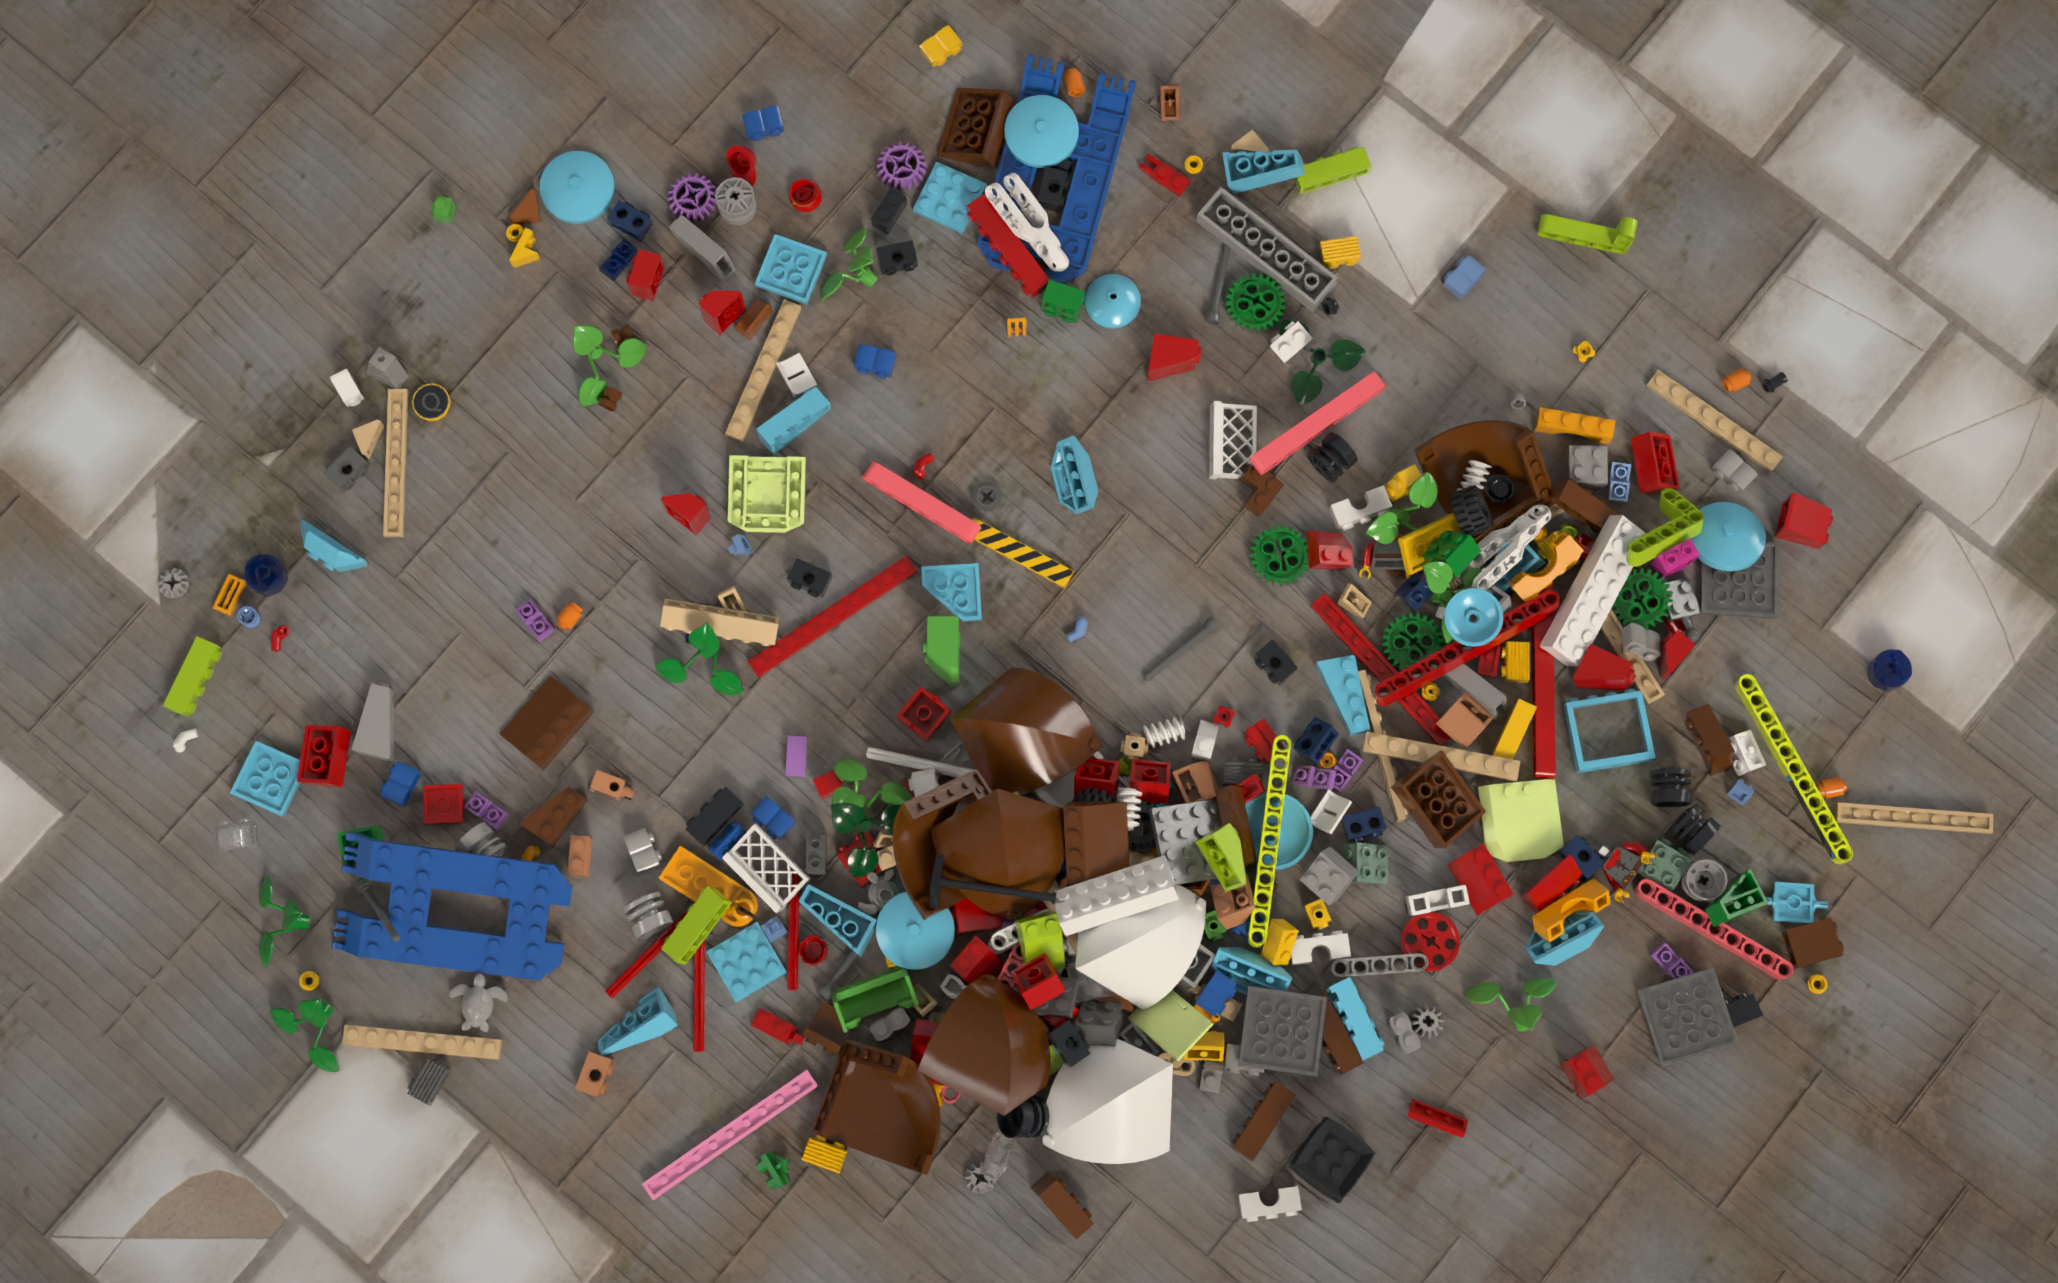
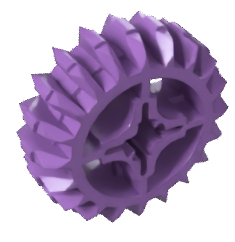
(908, 153)
(699, 194)

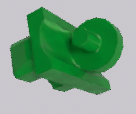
(776, 1167)

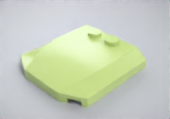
(766, 493)
(1521, 820)

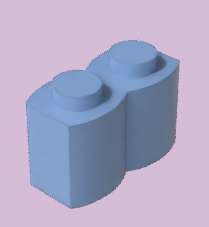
(1464, 276)

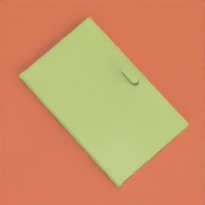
(1172, 1025)

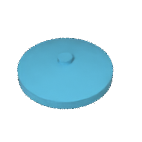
(1041, 131)
(577, 187)
(1729, 537)
(1295, 830)
(910, 939)

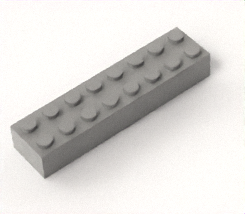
(1266, 249)

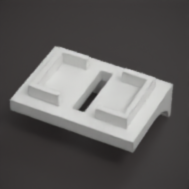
(793, 366)
(1332, 803)

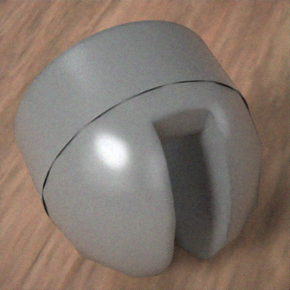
(1517, 405)

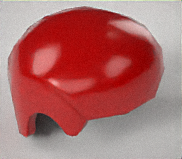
(1585, 543)
(813, 950)

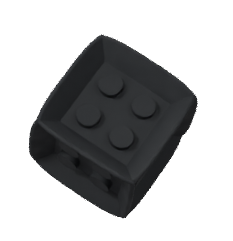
(1332, 1159)

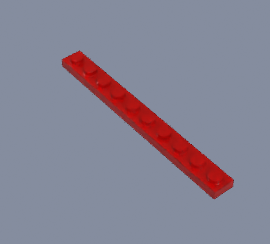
(832, 616)
(1377, 665)

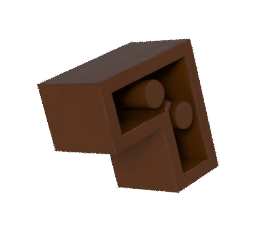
(1264, 488)

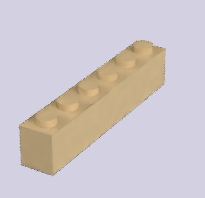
(725, 622)

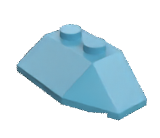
(1074, 476)
(328, 550)
(1579, 934)
(1250, 970)

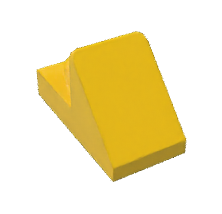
(522, 254)

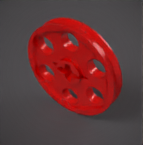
(1439, 940)

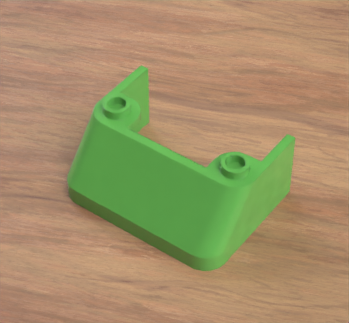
(943, 648)
(873, 996)

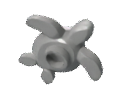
(880, 893)
(477, 1002)

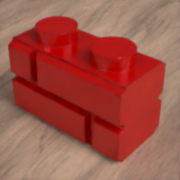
(1262, 739)

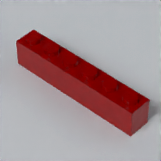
(1008, 246)

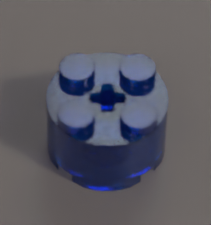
(273, 582)
(1893, 660)

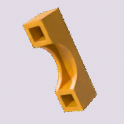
(1591, 427)
(1563, 552)
(1588, 897)

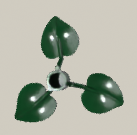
(1345, 357)
(847, 817)

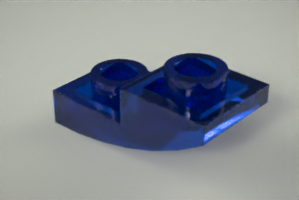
(619, 260)

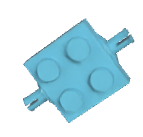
(1794, 902)

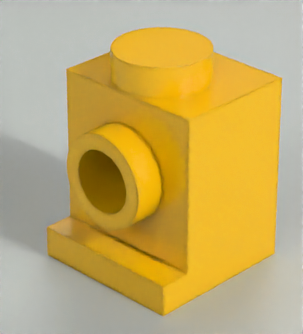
(1311, 909)

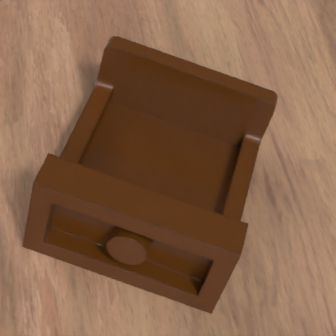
(1813, 943)

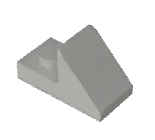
(1211, 1076)

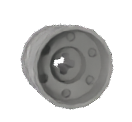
(740, 210)
(479, 842)
(1714, 883)
(648, 918)

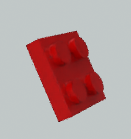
(443, 804)

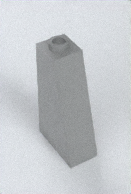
(703, 248)
(386, 369)
(1479, 689)
(376, 725)

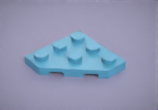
(955, 588)

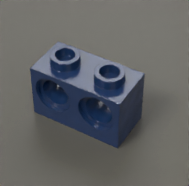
(627, 224)
(1315, 740)
(1362, 820)

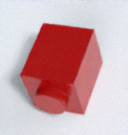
(827, 784)

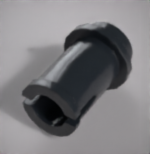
(1771, 384)

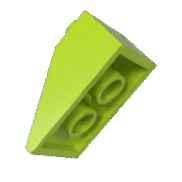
(1224, 855)
(1041, 935)

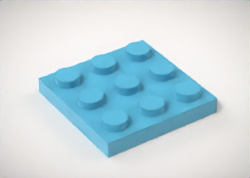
(947, 197)
(791, 269)
(268, 779)
(746, 962)

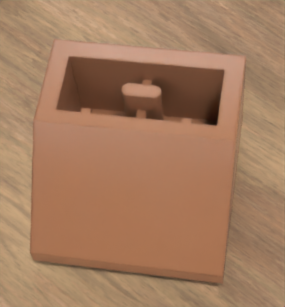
(1465, 720)
(1195, 782)
(1233, 906)

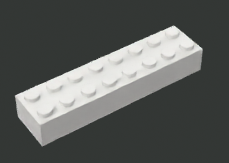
(1592, 592)

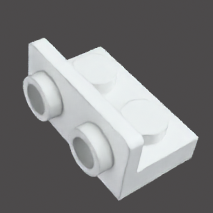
(1291, 341)
(1747, 753)

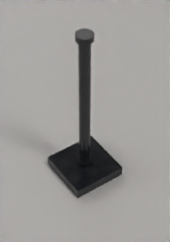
(940, 881)

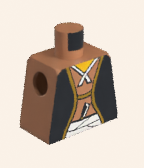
(601, 786)

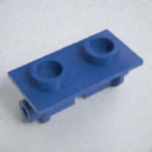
(733, 834)

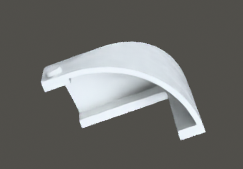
(1146, 951)
(1111, 1106)

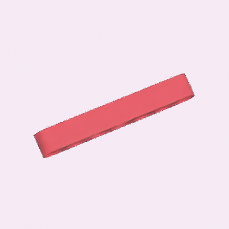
(921, 502)

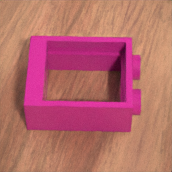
(1674, 561)

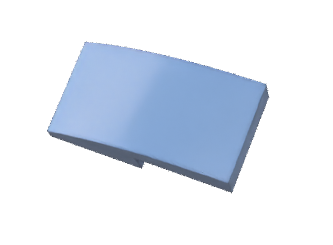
(1619, 481)

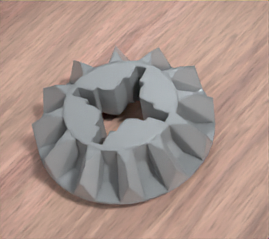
(179, 589)
(970, 1179)

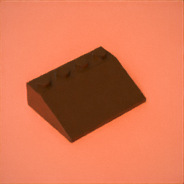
(976, 126)
(547, 723)
(1438, 800)
(1095, 839)

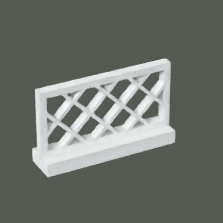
(1216, 438)
(758, 882)

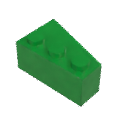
(1738, 899)

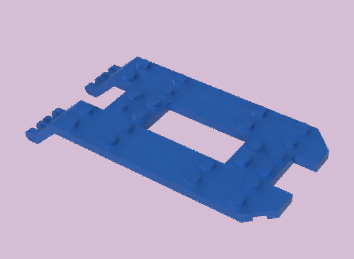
(1095, 157)
(419, 869)

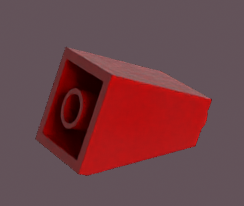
(1172, 356)
(1804, 521)
(1603, 671)
(1098, 774)
(973, 919)
(976, 961)
(1587, 1072)

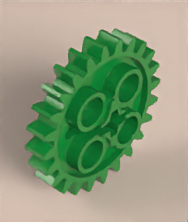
(1247, 317)
(1263, 560)
(1656, 589)
(1423, 630)

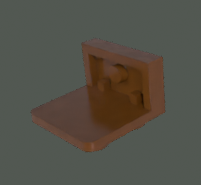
(826, 1030)

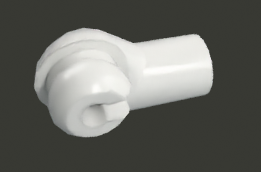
(182, 737)

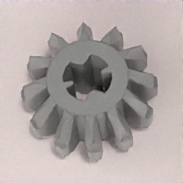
(1430, 1016)

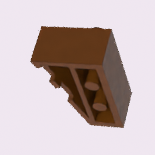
(1710, 739)
(554, 816)
(1063, 1205)

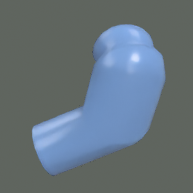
(1080, 629)

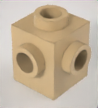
(1131, 753)

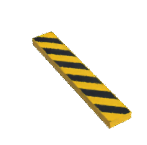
(1023, 555)

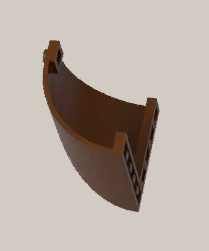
(1503, 446)
(1025, 732)
(913, 839)
(1004, 844)
(990, 1047)
(881, 1107)

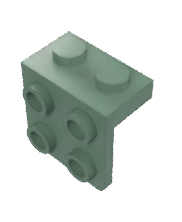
(1369, 860)
(1667, 865)

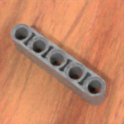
(1389, 965)

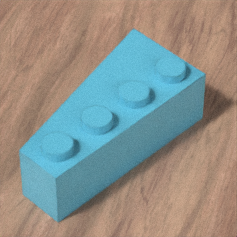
(1262, 168)
(793, 420)
(1345, 691)
(843, 920)
(1355, 1018)

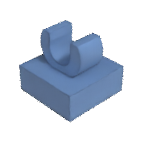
(741, 546)
(1741, 792)
(774, 929)

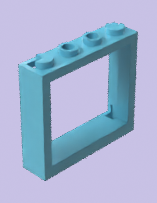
(1580, 765)

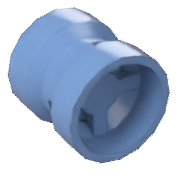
(245, 615)

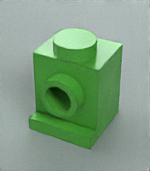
(443, 209)
(1210, 933)

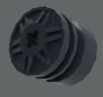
(1332, 457)
(1670, 784)
(1694, 829)
(1025, 1120)

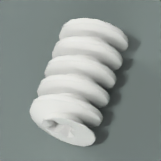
(1475, 474)
(1164, 731)
(1129, 795)

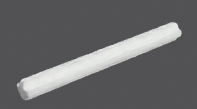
(916, 762)

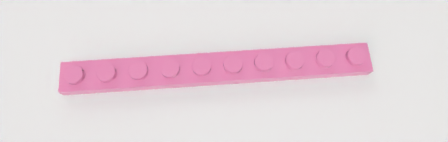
(729, 1135)

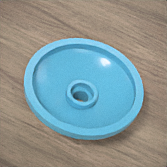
(1111, 312)
(1488, 615)

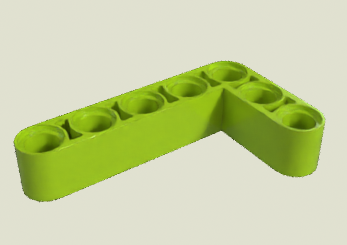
(1588, 234)
(1684, 524)

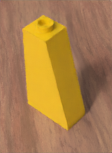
(1514, 729)

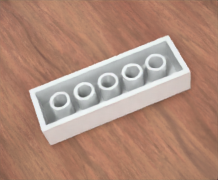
(1115, 895)

